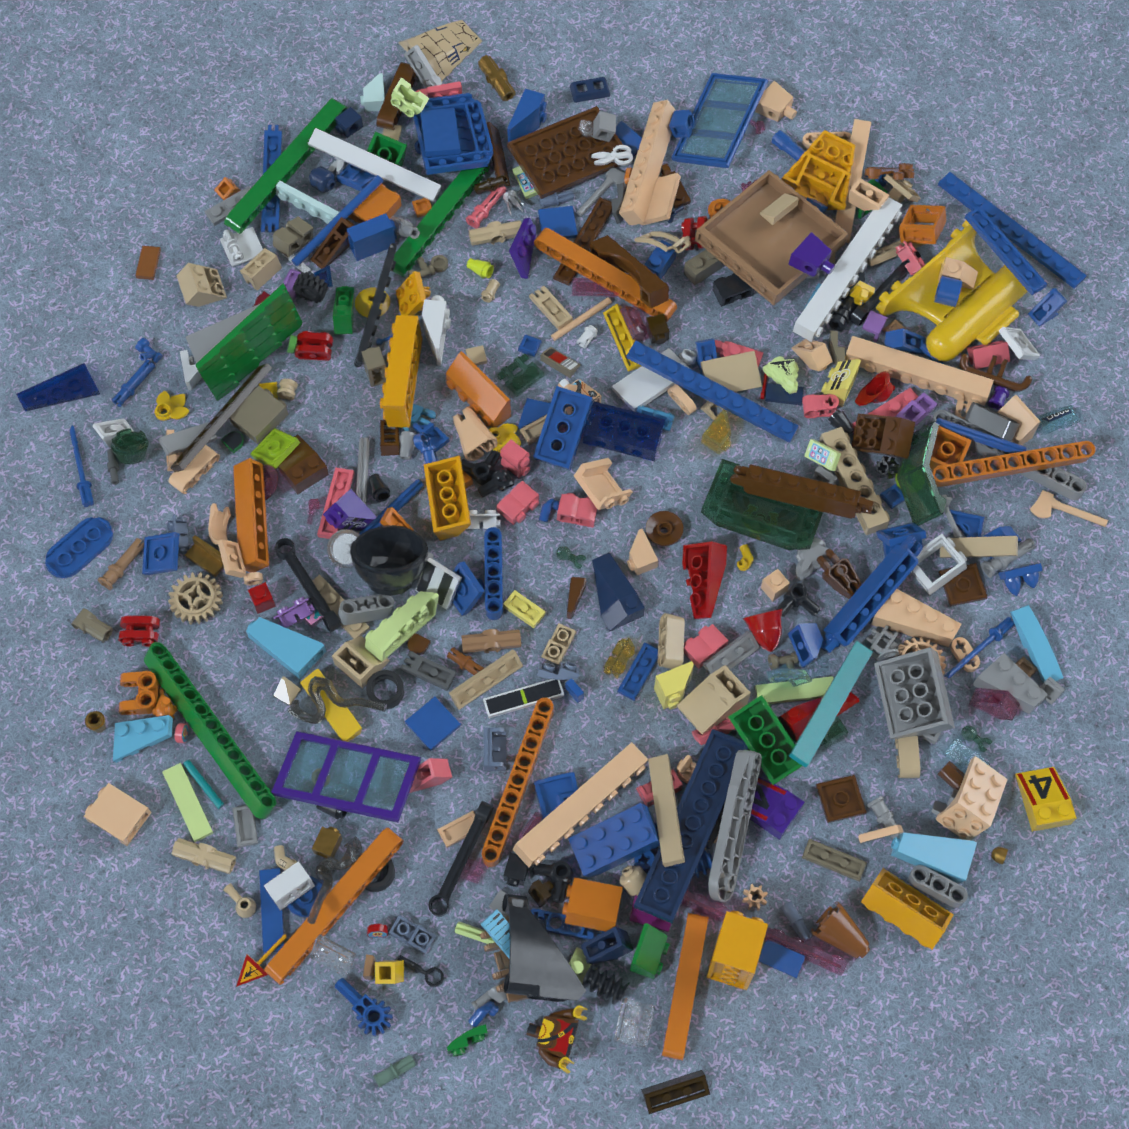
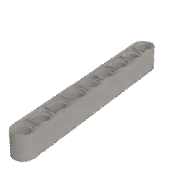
(1047, 479)

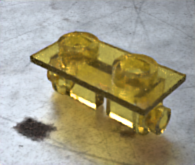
(623, 650)

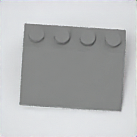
(914, 694)

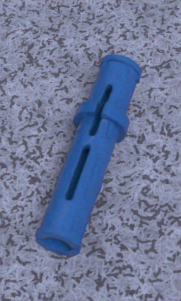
(129, 388)

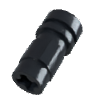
(842, 316)

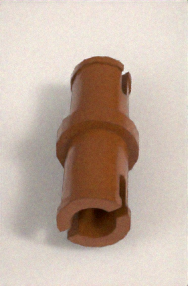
(465, 662)

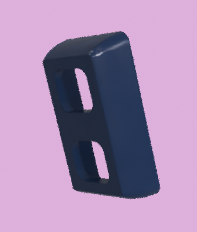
(591, 92)

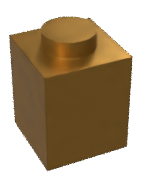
(327, 842)

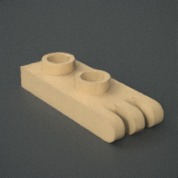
(551, 308)

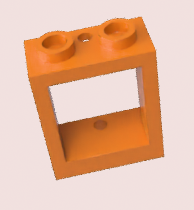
(922, 233)

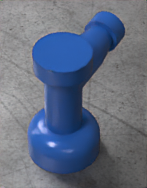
(143, 345)

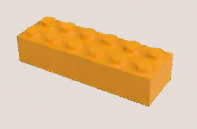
(401, 371)

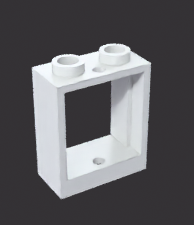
(929, 549)

